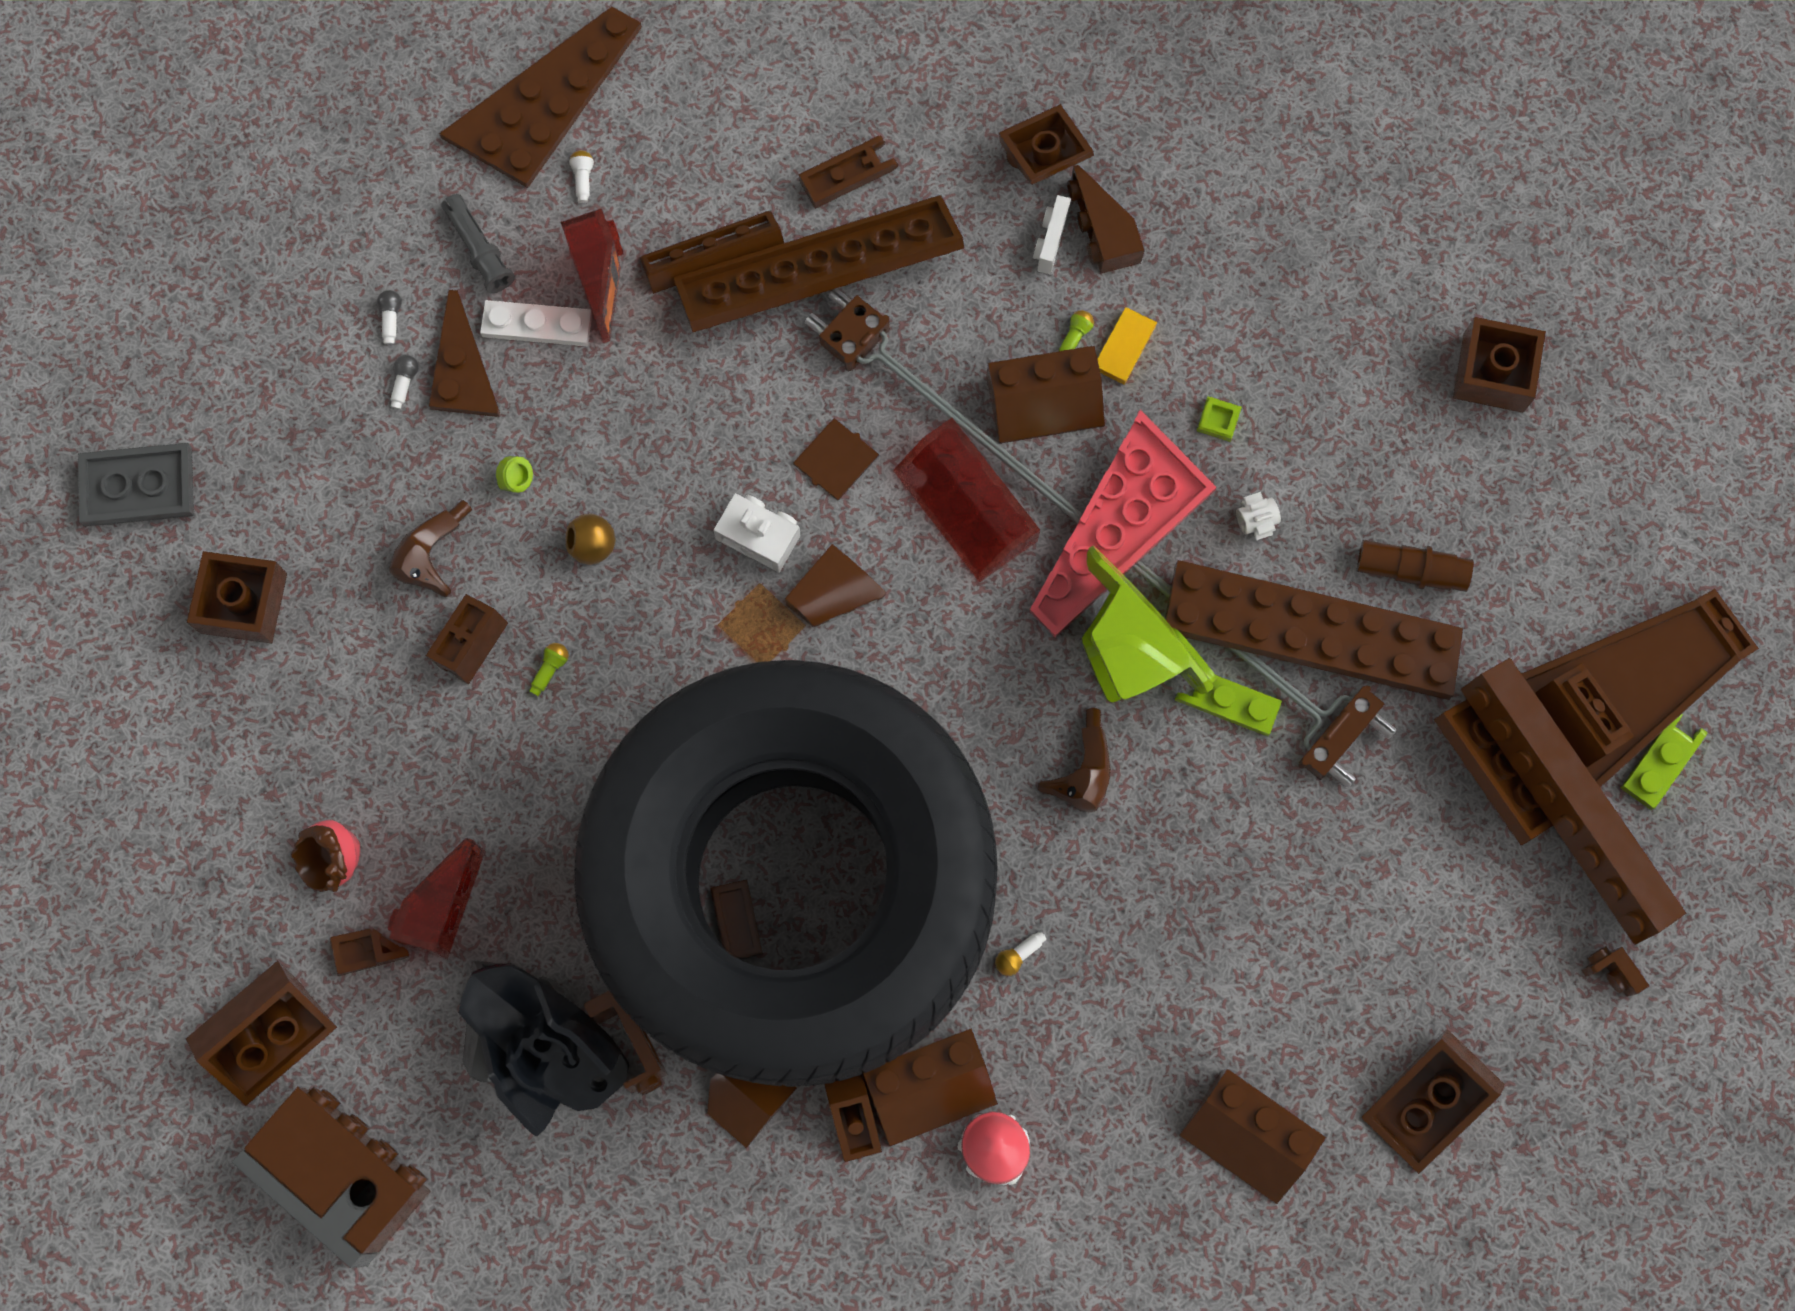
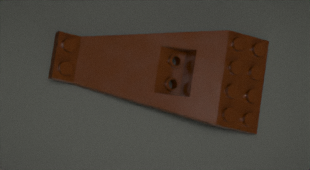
(1607, 700)

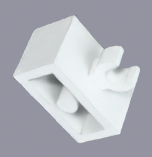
(757, 531)

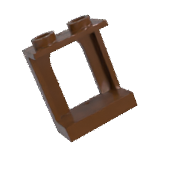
(605, 1007)

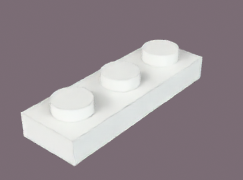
(536, 323)

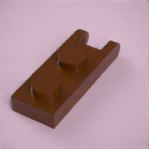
(845, 172)

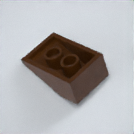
(1433, 1101)

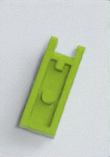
(1236, 705)
(1662, 764)

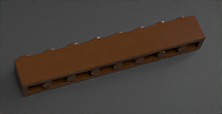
(1573, 802)

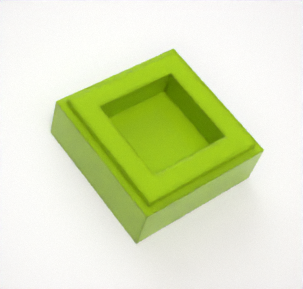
(1219, 419)

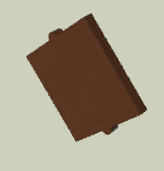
(836, 459)

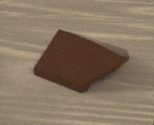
(744, 1106)

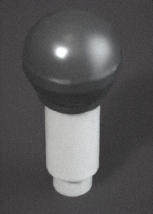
(389, 305)
(405, 369)

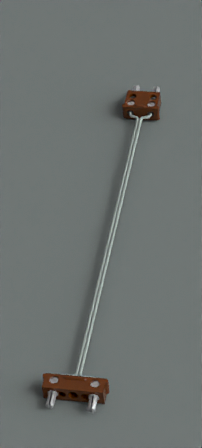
(862, 333)

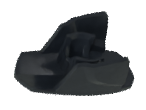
(534, 1043)

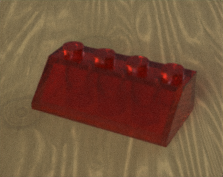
(967, 500)

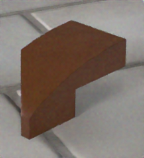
(363, 951)

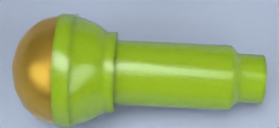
(1080, 324)
(554, 657)

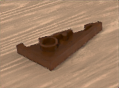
(459, 374)

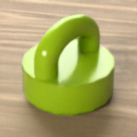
(514, 474)

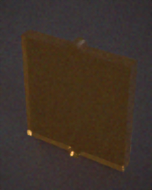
(761, 625)

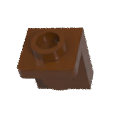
(1622, 973)

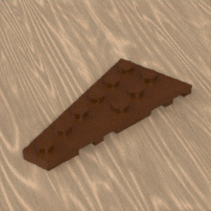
(535, 110)

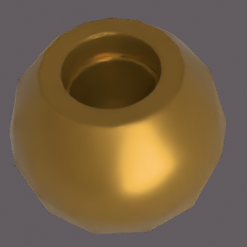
(590, 539)

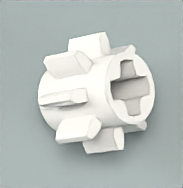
(1258, 516)

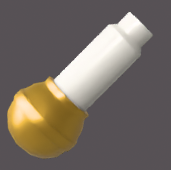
(1010, 961)

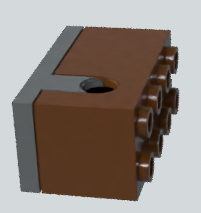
(318, 1172)

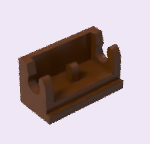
(467, 638)

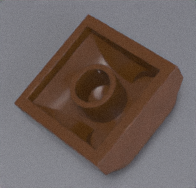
(1045, 145)

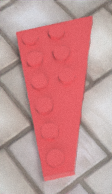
(1132, 510)

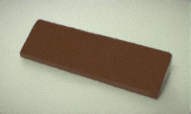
(712, 252)

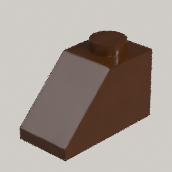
(853, 1118)

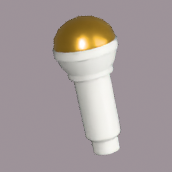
(581, 164)

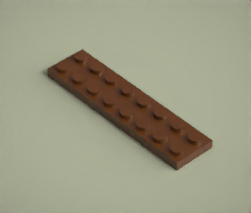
(818, 263)
(1314, 630)

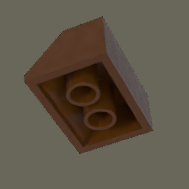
(1046, 394)
(260, 1033)
(930, 1087)
(1252, 1136)

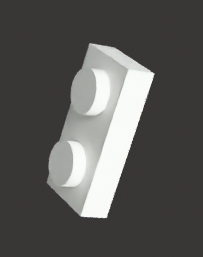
(1055, 221)

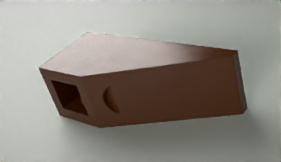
(1109, 226)

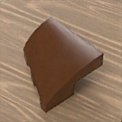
(832, 588)

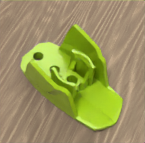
(1133, 643)

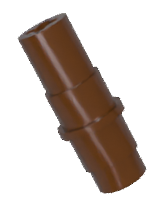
(1415, 565)

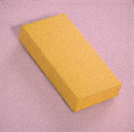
(1125, 345)

